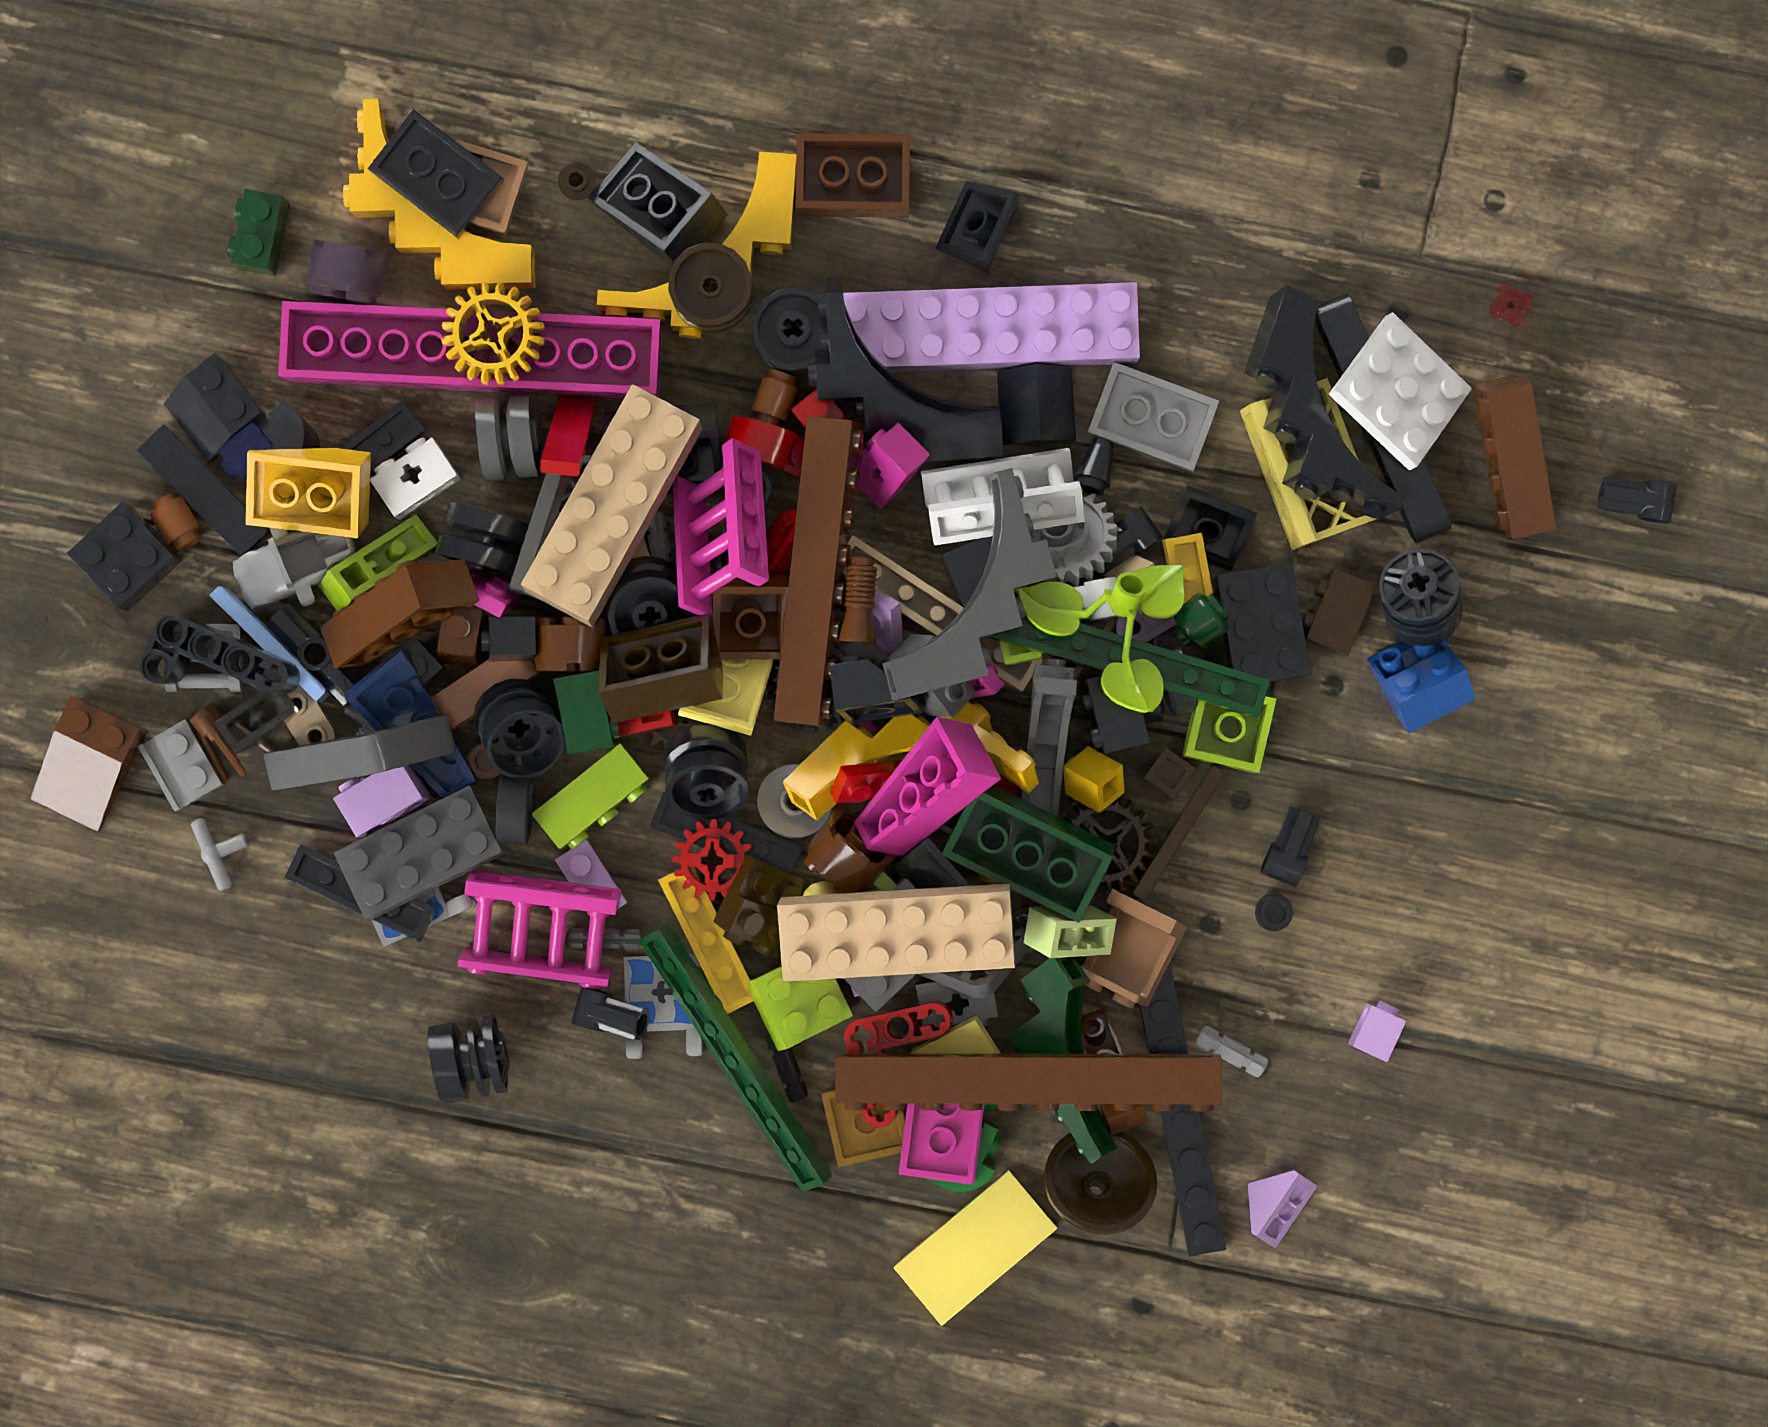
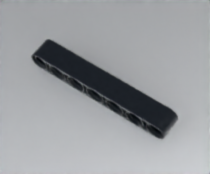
(1422, 505)

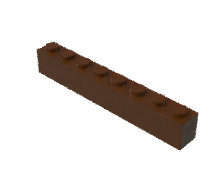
(817, 570)

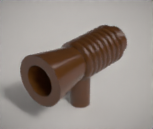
(859, 600)

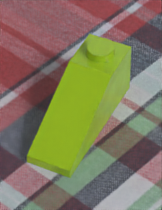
(375, 561)

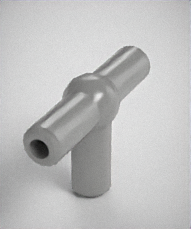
(212, 853)

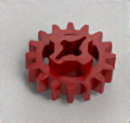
(696, 859)

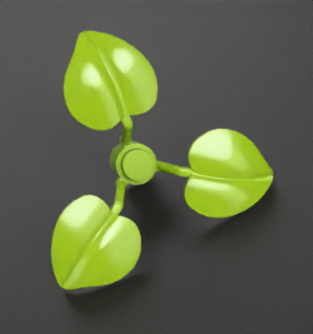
(1155, 589)

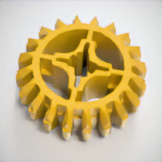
(509, 327)

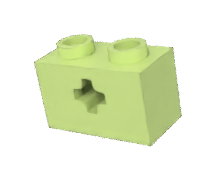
(1063, 937)

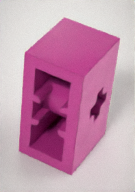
(889, 464)

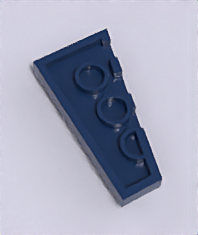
(397, 696)

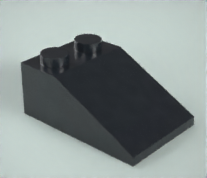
(658, 204)

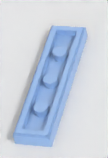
(267, 640)

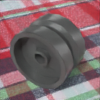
(505, 438)

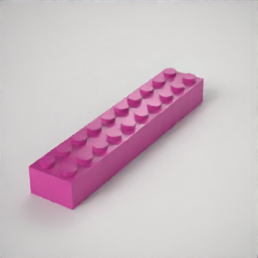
(406, 351)

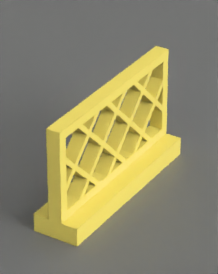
(1274, 462)

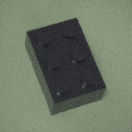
(1264, 623)

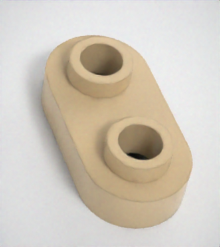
(309, 719)

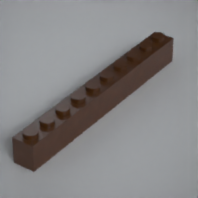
(1028, 1080)

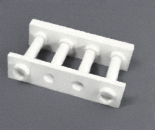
(962, 495)

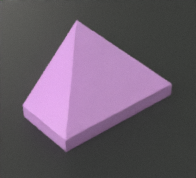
(1276, 1204)

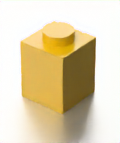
(1093, 779)

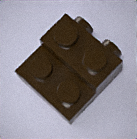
(752, 902)

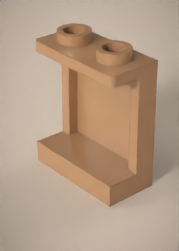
(1139, 952)

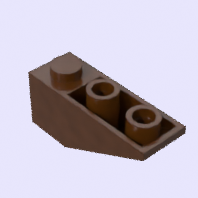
(1100, 1038)

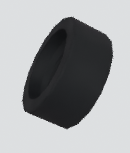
(514, 810)

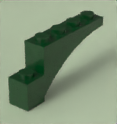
(1058, 993)

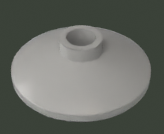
(774, 810)

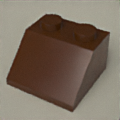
(750, 618)

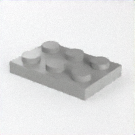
(1153, 417)

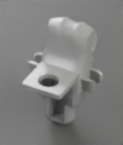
(289, 566)

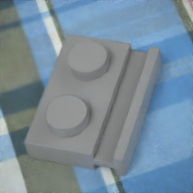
(180, 765)

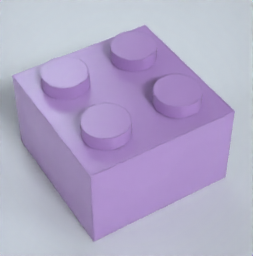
(380, 799)

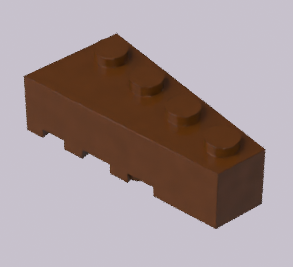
(1514, 456)
(397, 610)

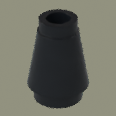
(1096, 466)

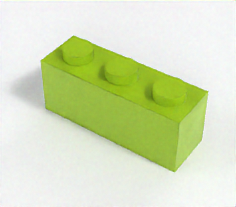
(592, 798)

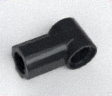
(1648, 500)
(1134, 535)
(1287, 856)
(602, 1012)

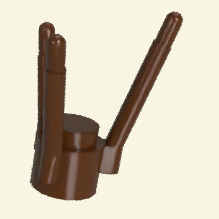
(208, 734)

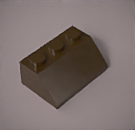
(660, 668)

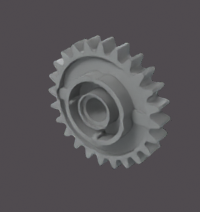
(1081, 545)

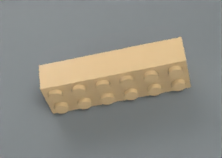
(612, 505)
(896, 932)

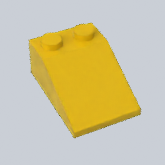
(309, 490)

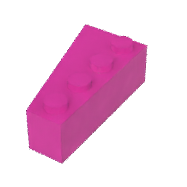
(927, 788)

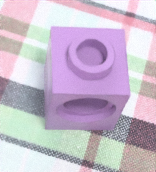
(1377, 1030)

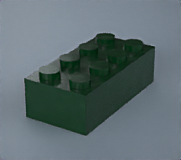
(1030, 851)

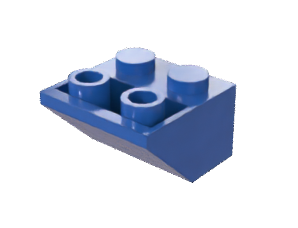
(1421, 682)

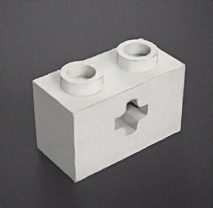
(435, 477)

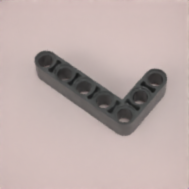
(360, 754)

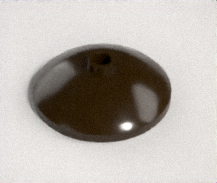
(1123, 1176)

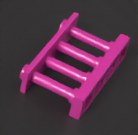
(744, 534)
(561, 899)

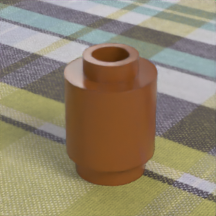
(775, 397)
(175, 523)

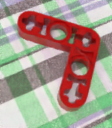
(883, 1039)

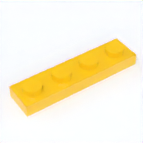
(706, 939)

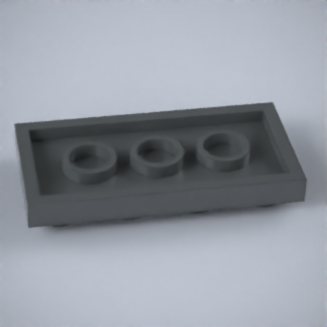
(418, 853)

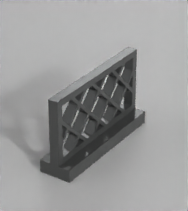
(541, 523)

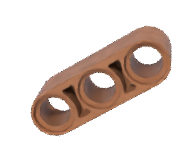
(461, 696)

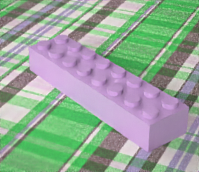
(999, 326)

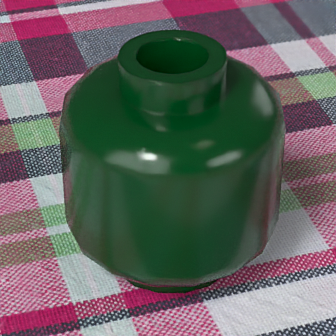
(1201, 621)

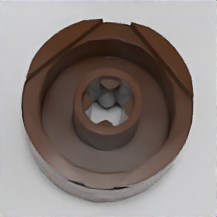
(569, 645)
(842, 856)

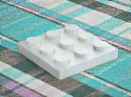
(1400, 391)

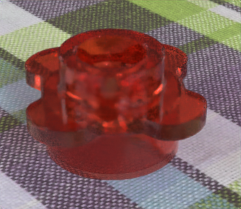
(1518, 298)

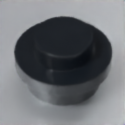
(1273, 912)

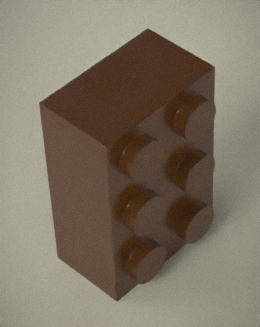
(852, 175)

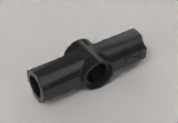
(299, 638)

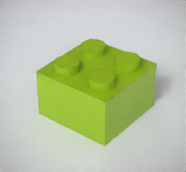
(1228, 736)
(797, 1008)

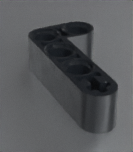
(225, 658)

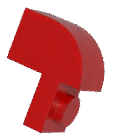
(778, 446)

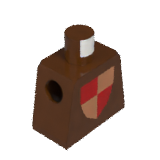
(461, 637)

